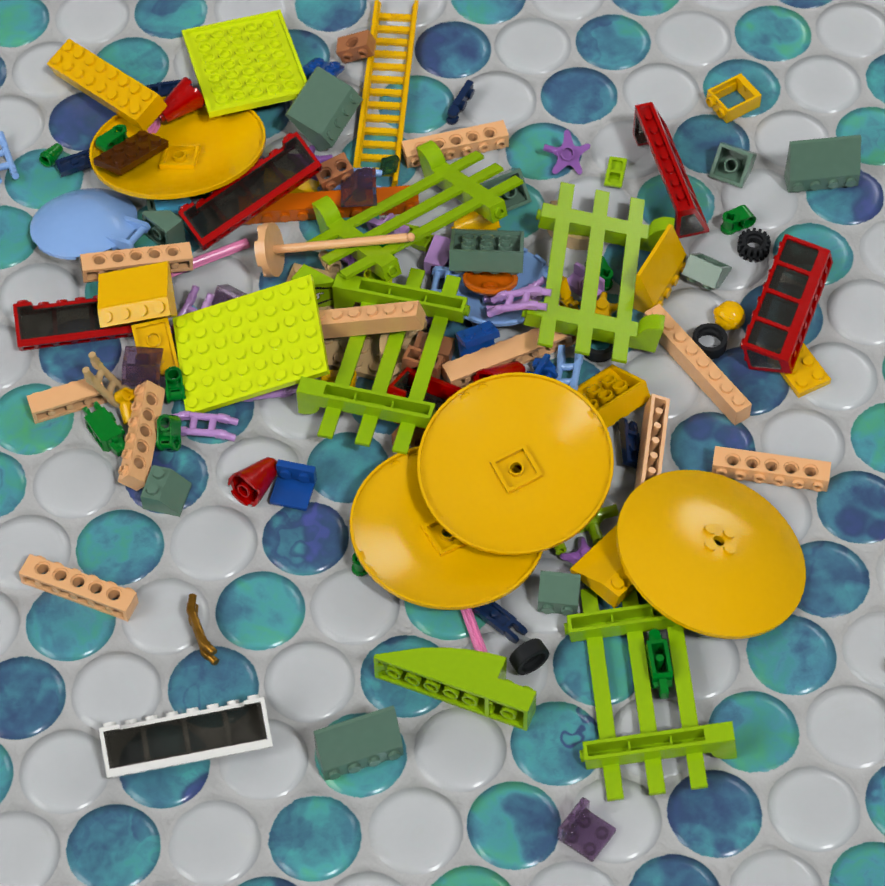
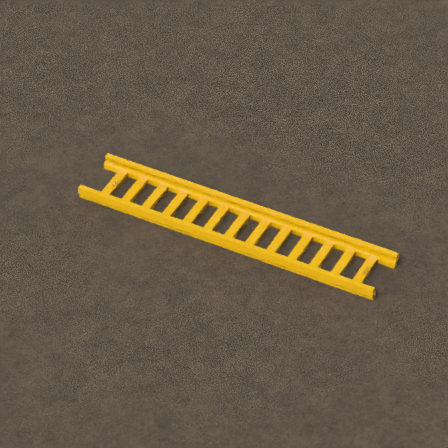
(368, 91)

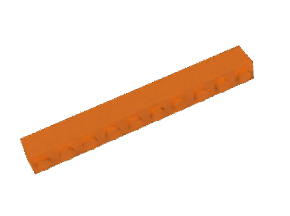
(299, 205)

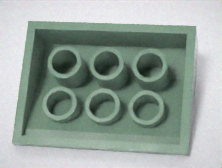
(323, 108)
(823, 163)
(486, 251)
(358, 743)

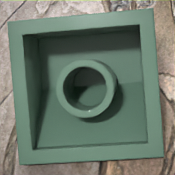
(732, 164)
(165, 227)
(705, 270)
(165, 491)
(558, 593)

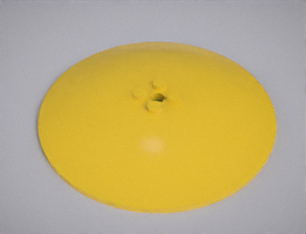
(209, 150)
(508, 423)
(409, 554)
(709, 588)

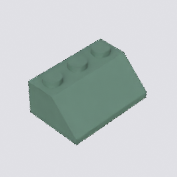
(517, 196)

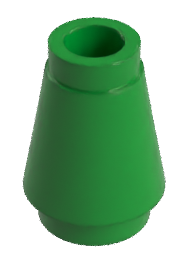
(50, 155)

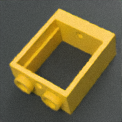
(744, 88)

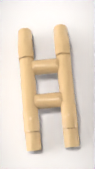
(96, 380)

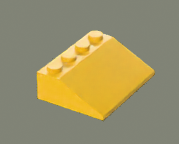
(659, 271)
(135, 295)
(615, 393)
(604, 571)

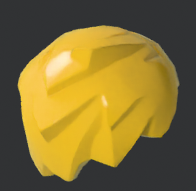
(729, 315)

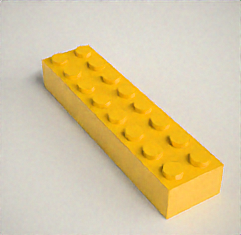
(107, 85)

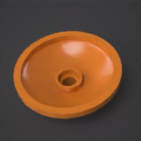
(488, 283)

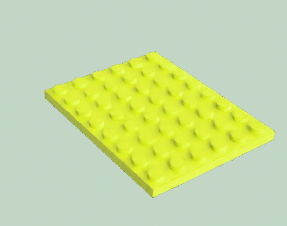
(245, 63)
(250, 345)

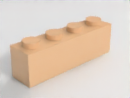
(63, 400)

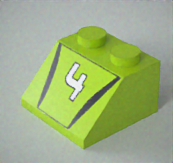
(322, 283)

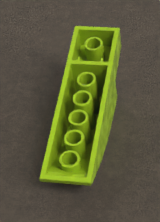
(460, 678)

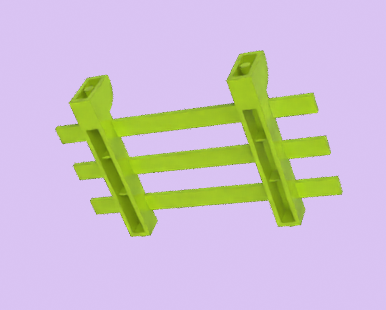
(435, 172)
(599, 228)
(376, 403)
(650, 745)

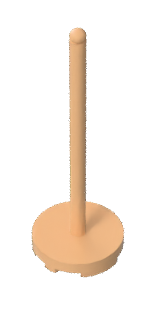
(271, 249)

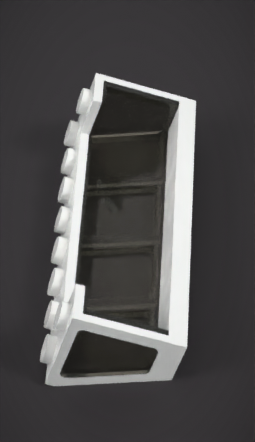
(185, 737)

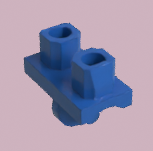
(544, 367)

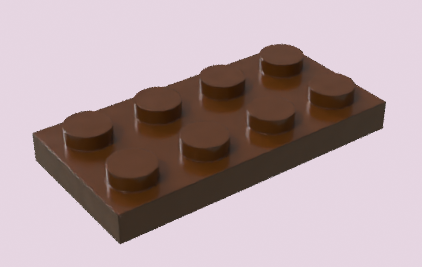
(131, 152)

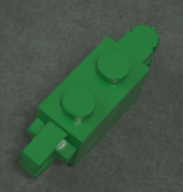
(104, 429)
(659, 663)

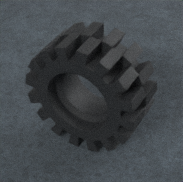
(754, 237)

